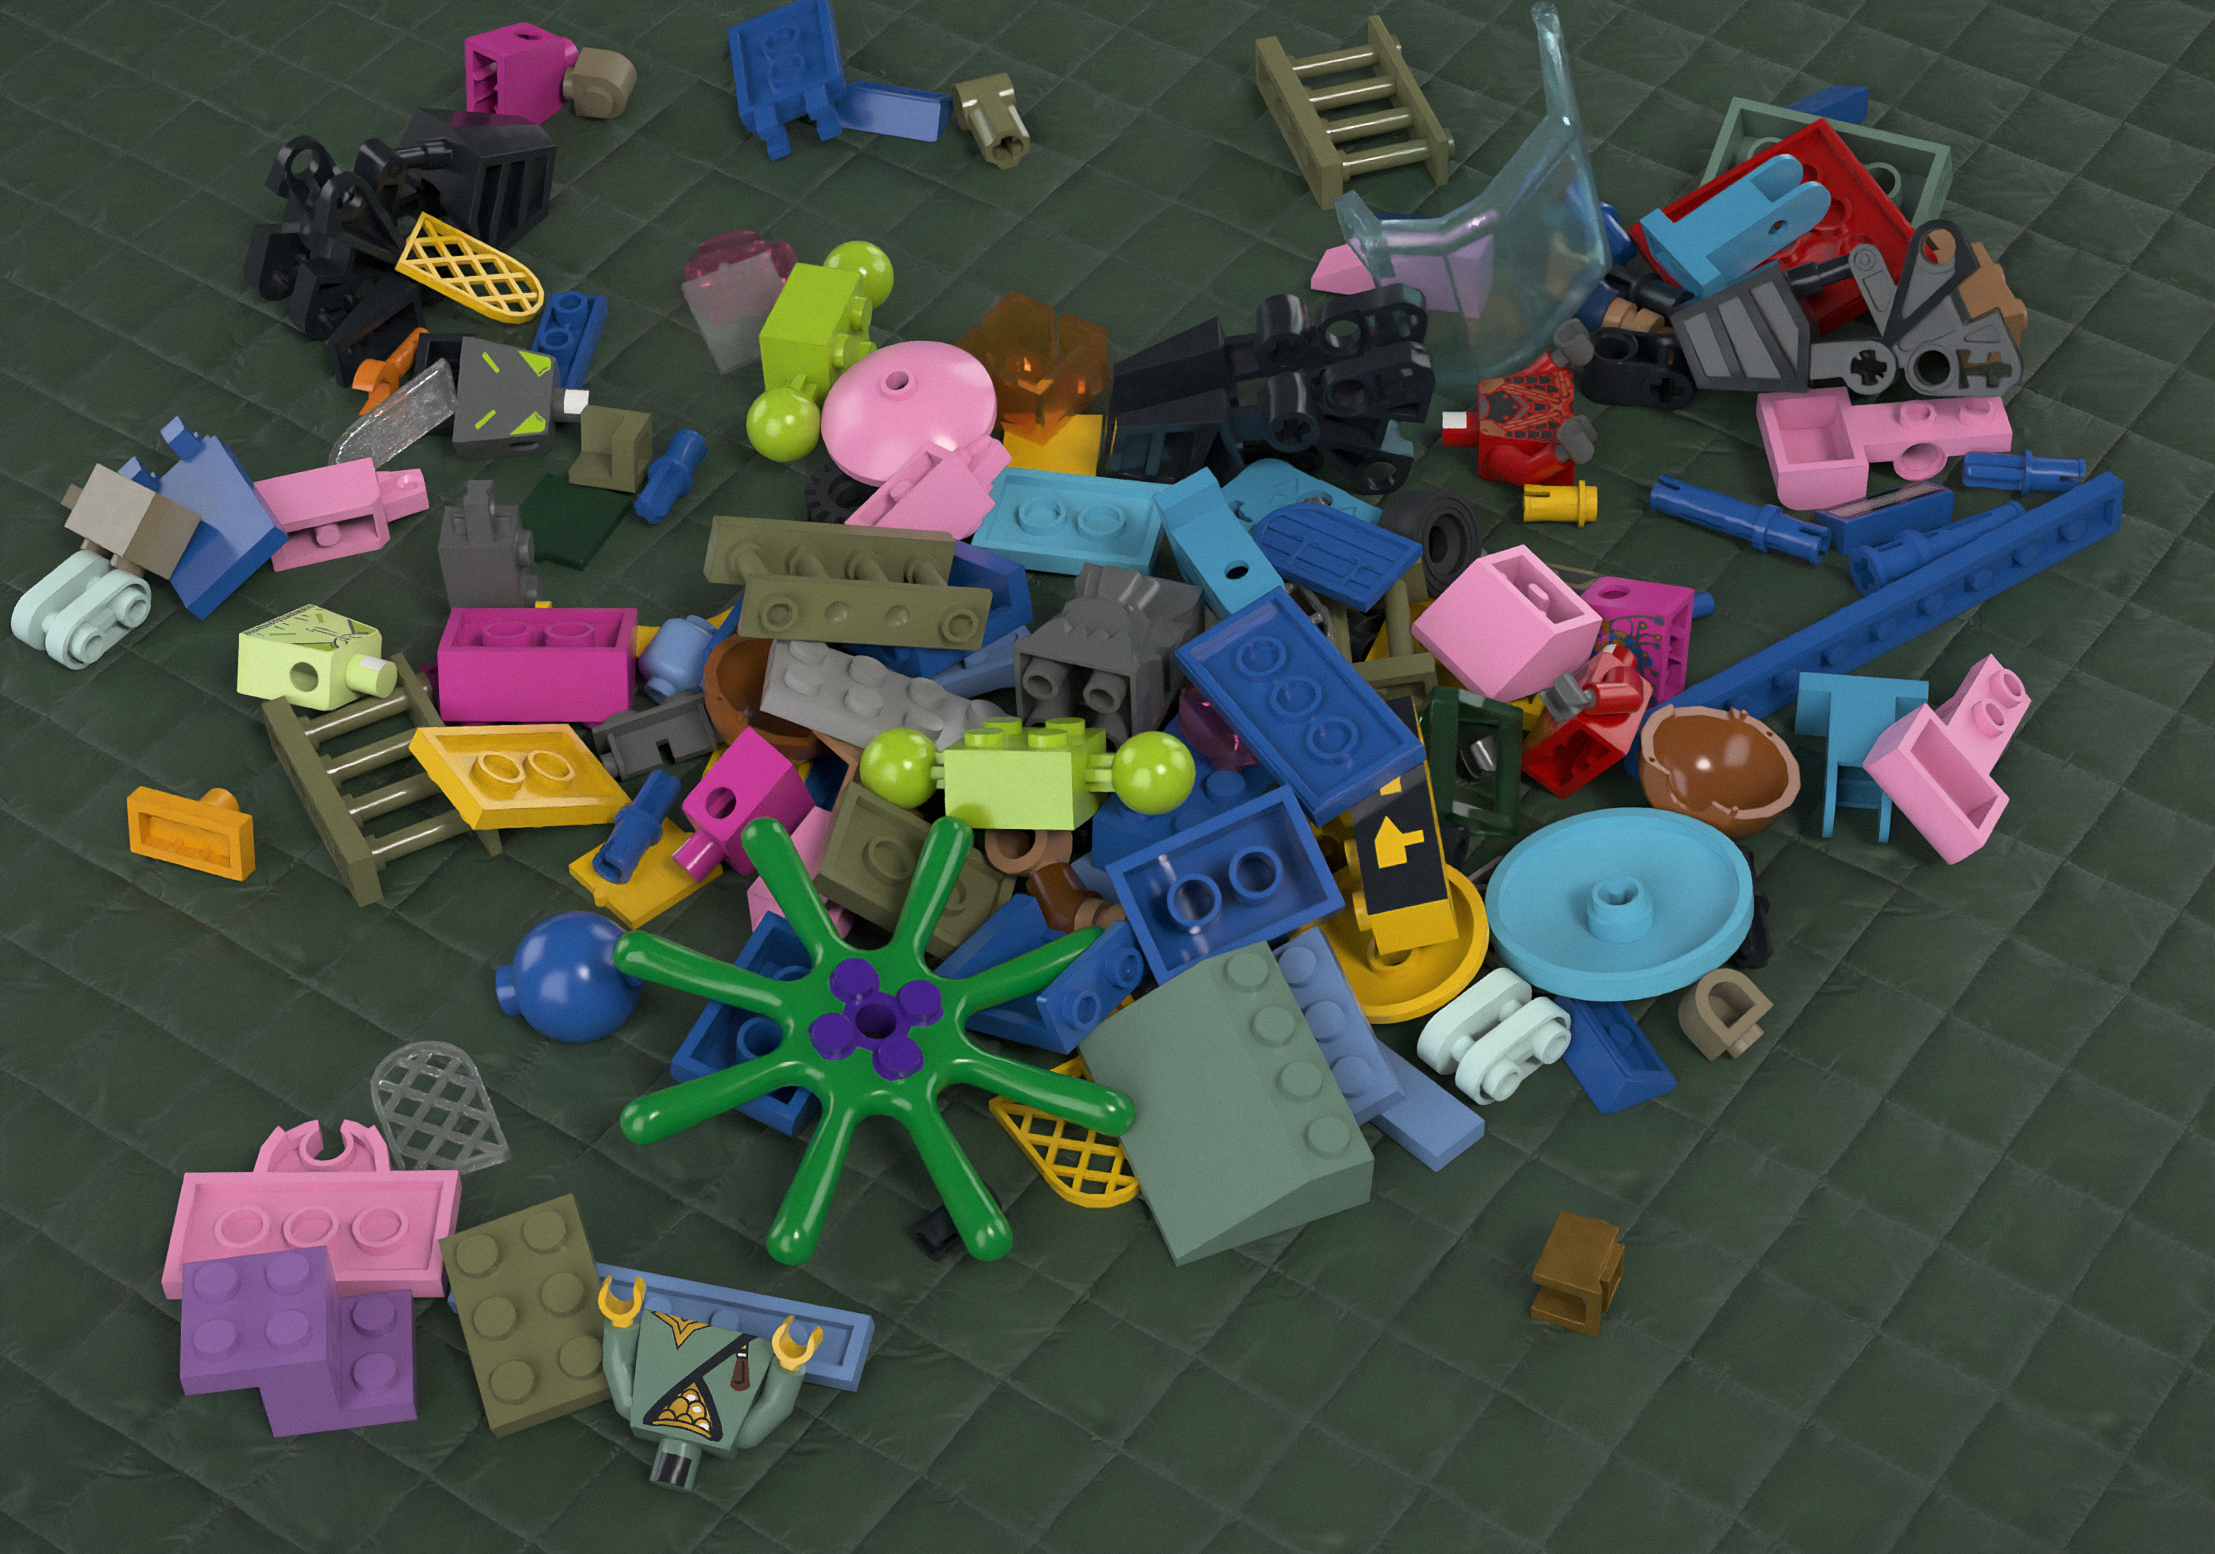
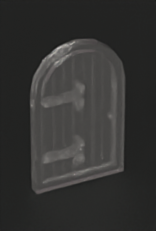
(399, 418)

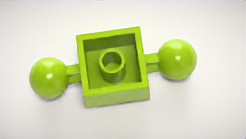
(811, 341)
(1029, 774)

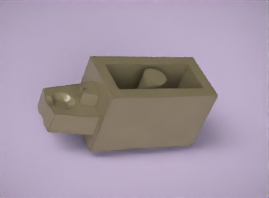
(129, 523)

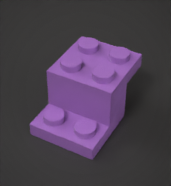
(288, 1331)

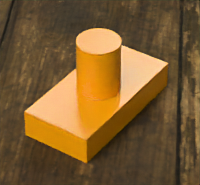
(193, 833)

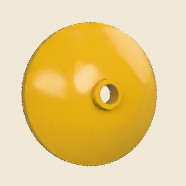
(1428, 973)

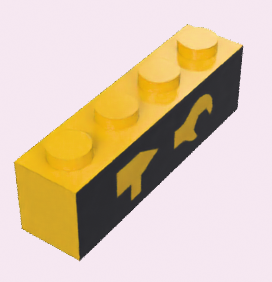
(1401, 858)

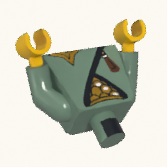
(696, 1383)

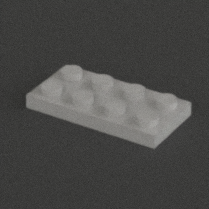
(861, 697)

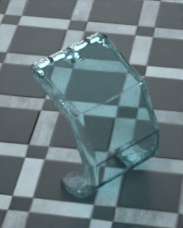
(1509, 260)

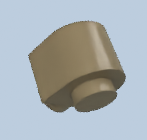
(599, 83)
(1723, 1013)

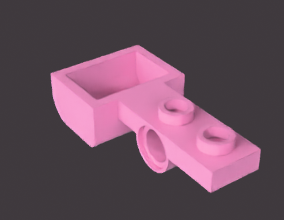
(1824, 444)
(1942, 760)

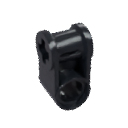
(1632, 370)

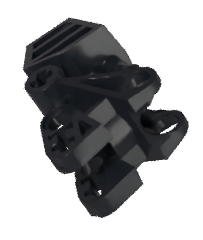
(474, 166)
(1767, 337)
(1180, 399)

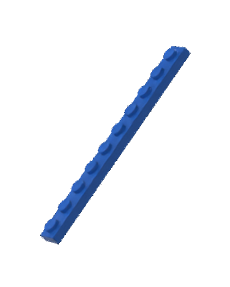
(1910, 604)

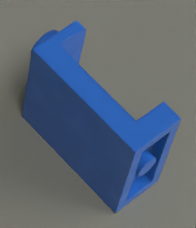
(1008, 612)
(1073, 1002)

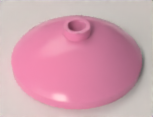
(901, 400)

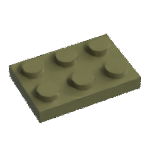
(872, 860)
(530, 1313)

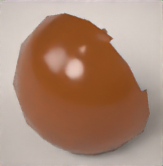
(733, 698)
(1717, 768)

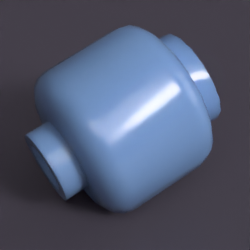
(675, 657)

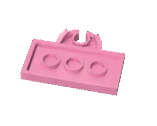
(372, 1219)

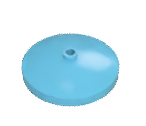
(1619, 904)

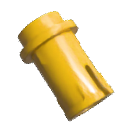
(1560, 503)

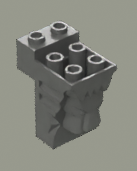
(1109, 653)

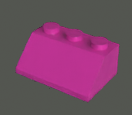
(537, 665)

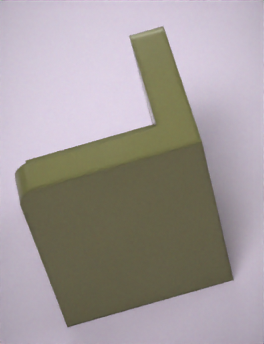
(613, 449)

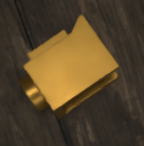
(1578, 1273)

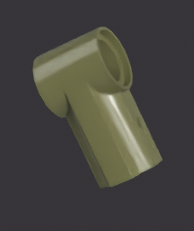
(990, 112)

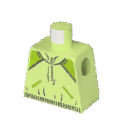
(313, 660)

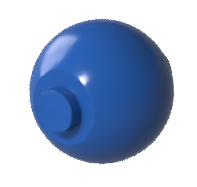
(568, 979)

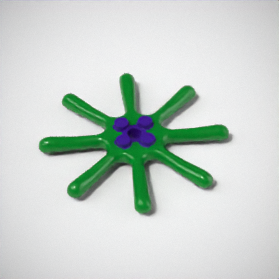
(859, 1075)

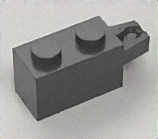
(487, 553)

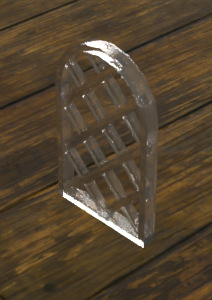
(401, 1057)

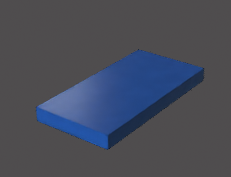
(1299, 706)

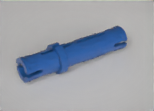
(1760, 525)

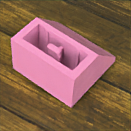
(1509, 626)

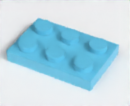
(1072, 519)

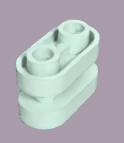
(81, 609)
(1494, 1036)

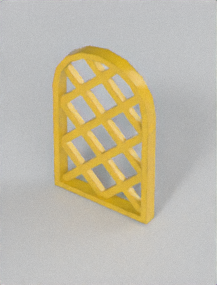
(485, 254)
(1001, 1106)

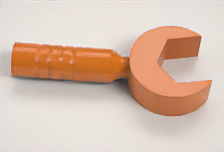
(383, 377)

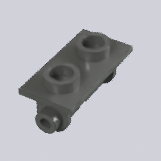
(630, 739)

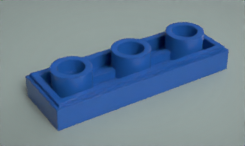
(571, 333)

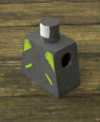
(510, 401)

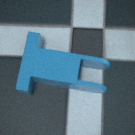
(1735, 226)
(1214, 545)
(1852, 717)

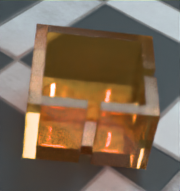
(1021, 357)

